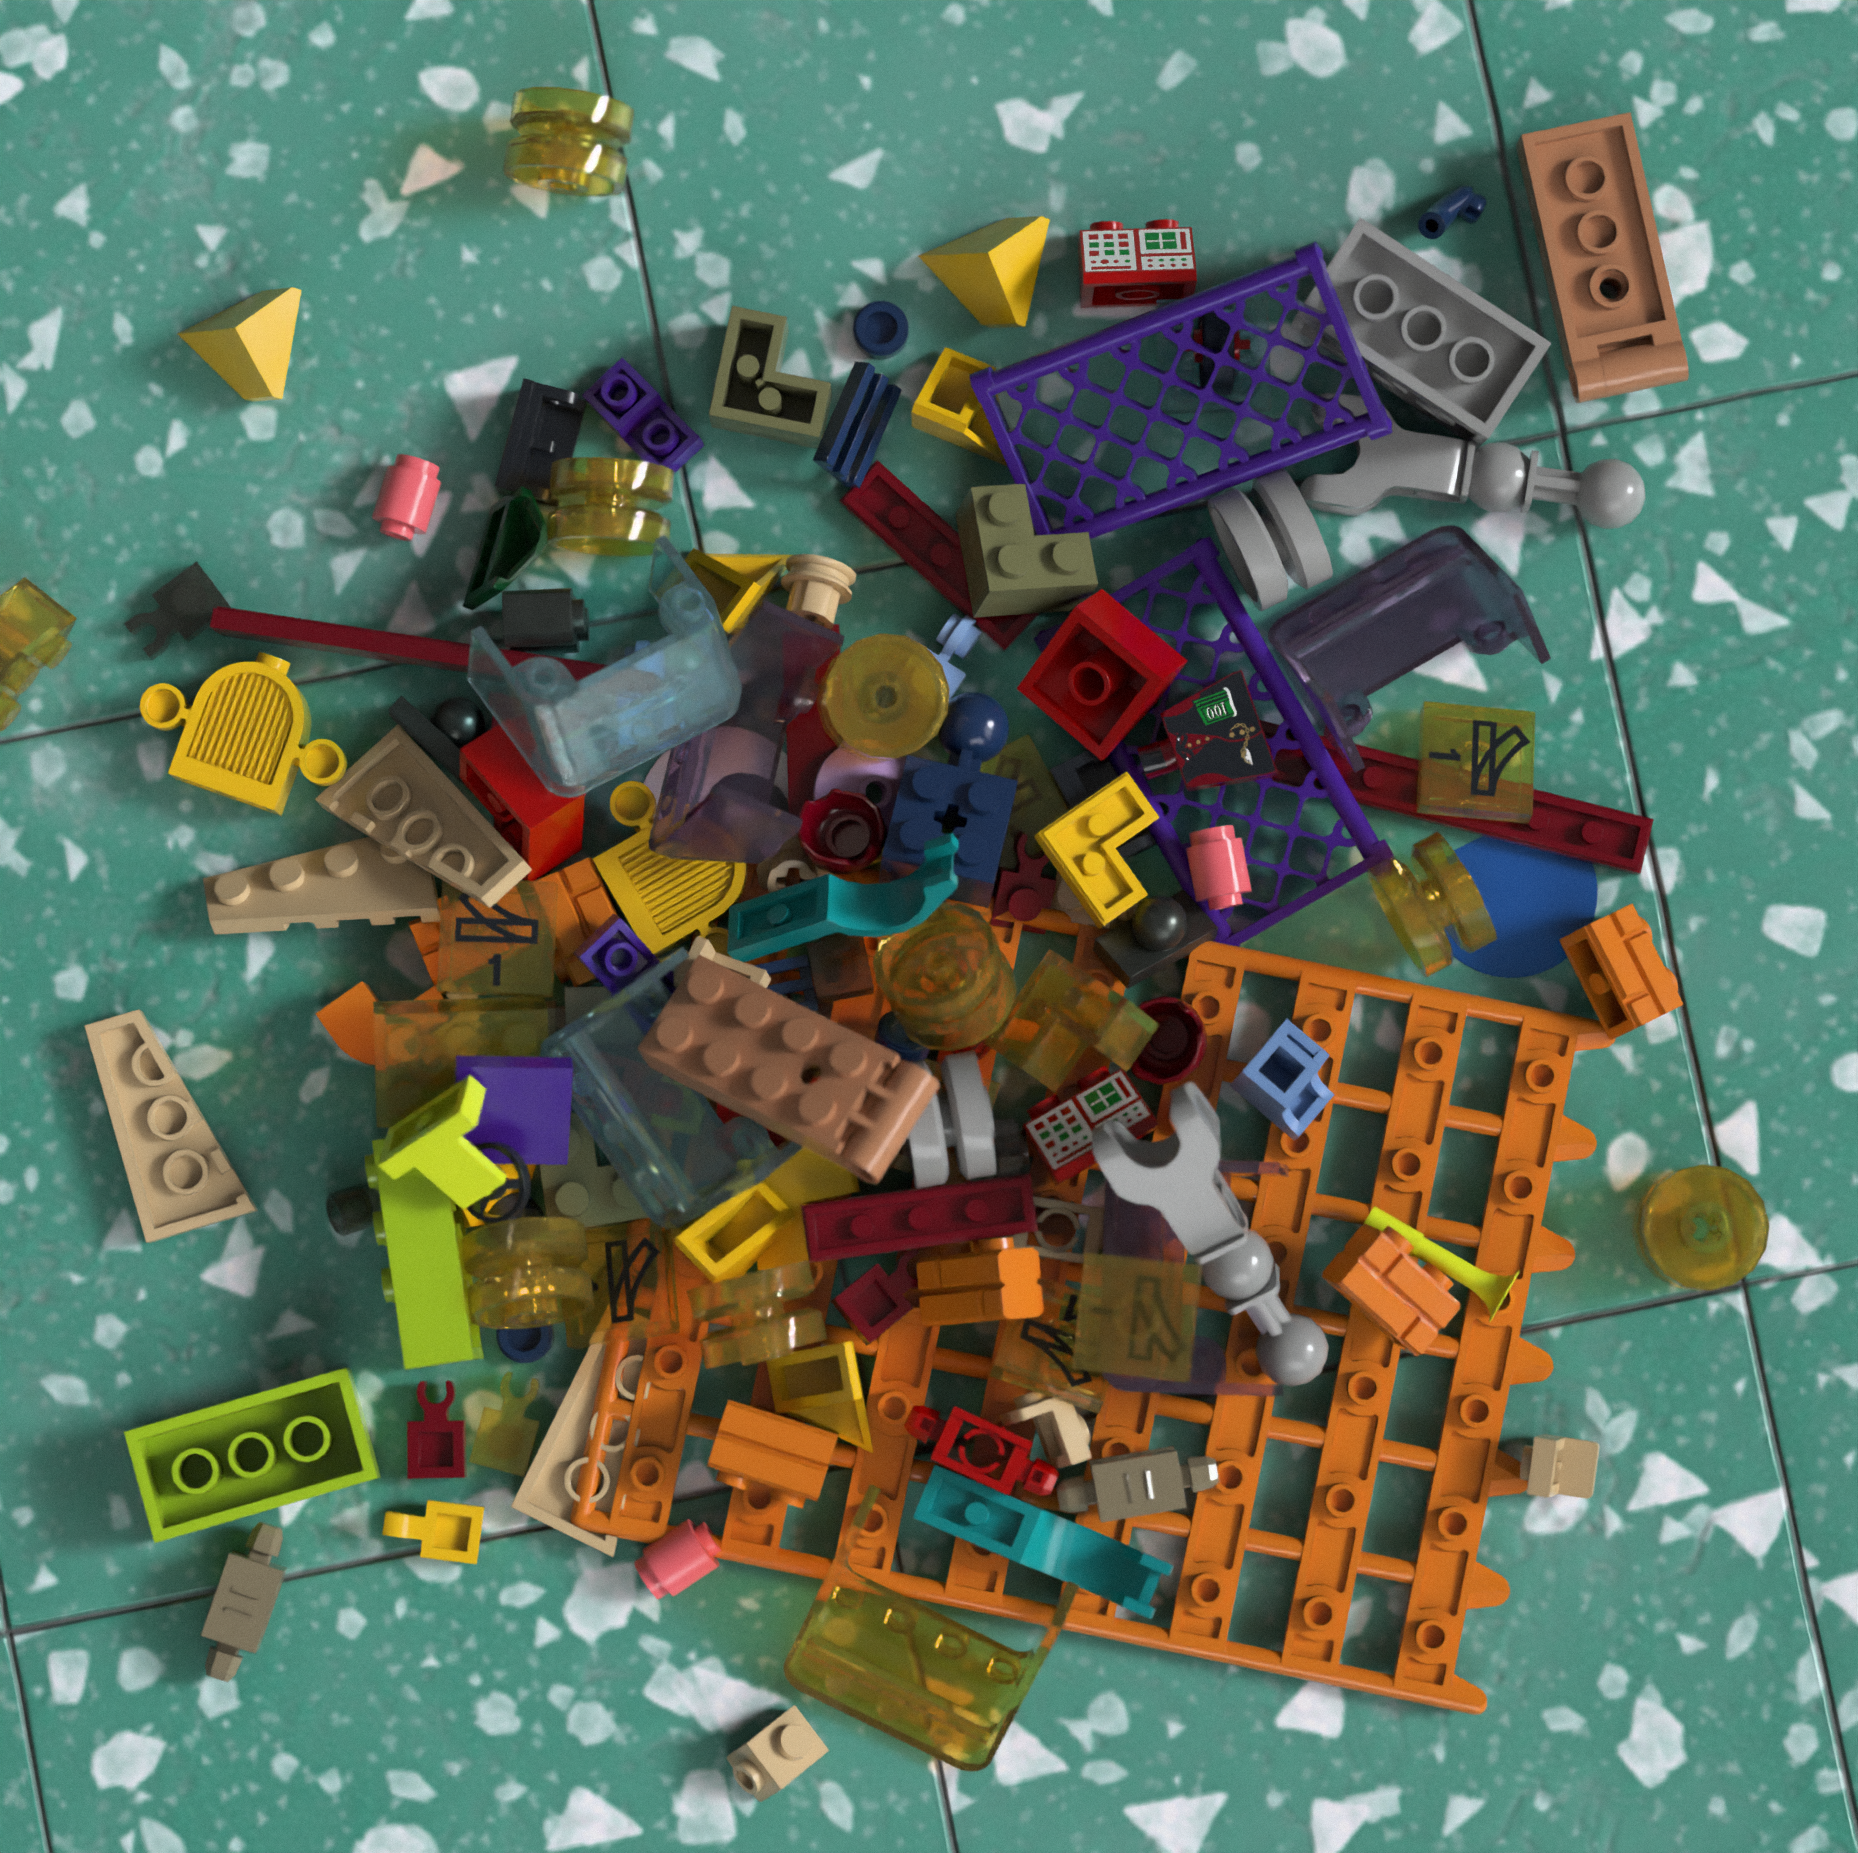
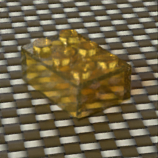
(421, 1038)

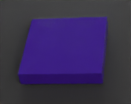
(522, 1105)

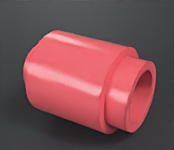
(407, 497)
(1218, 867)
(678, 1559)

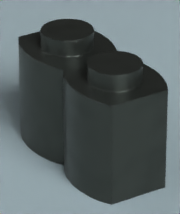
(544, 621)

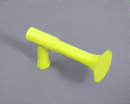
(1488, 1286)

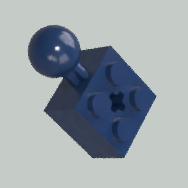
(956, 798)

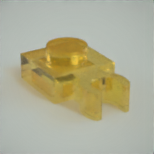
(505, 1435)

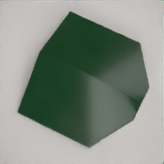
(509, 545)

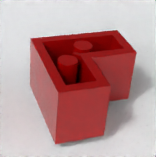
(526, 814)

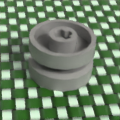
(1270, 538)
(956, 1119)

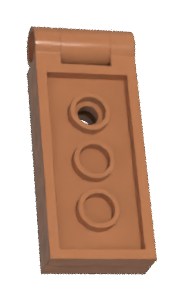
(1598, 230)
(763, 1050)

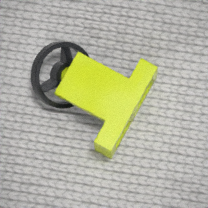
(435, 1146)

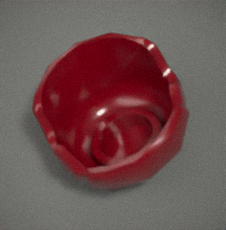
(841, 831)
(1175, 1046)

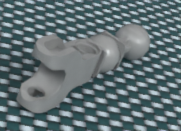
(1451, 470)
(1192, 1195)

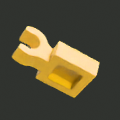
(447, 1530)

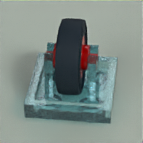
(1198, 368)

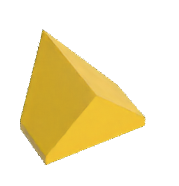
(993, 269)
(250, 342)
(951, 409)
(736, 581)
(735, 1233)
(823, 1390)

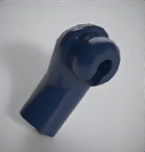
(1443, 212)

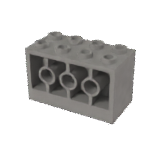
(1426, 334)

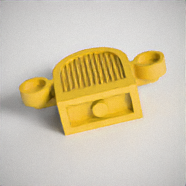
(245, 734)
(662, 895)

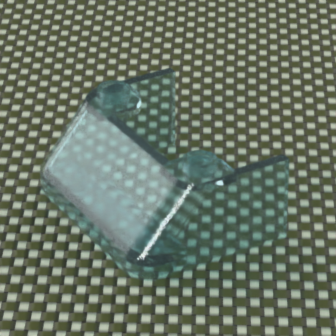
(627, 711)
(649, 1126)

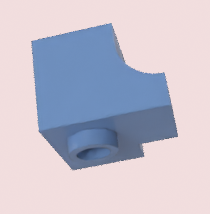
(1285, 1080)

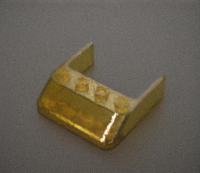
(912, 1666)

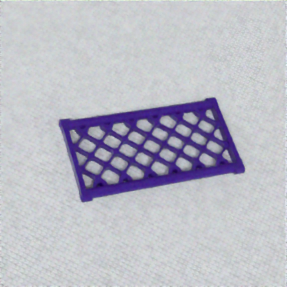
(1306, 261)
(1204, 557)

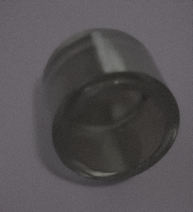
(352, 1208)

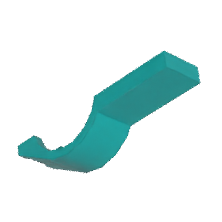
(842, 906)
(1041, 1540)

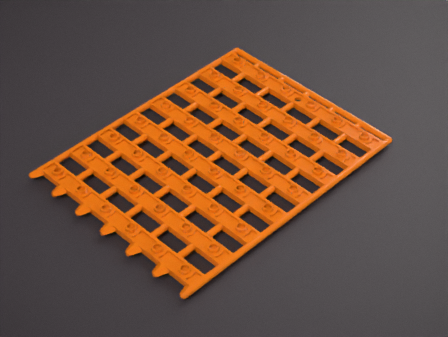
(1485, 1355)

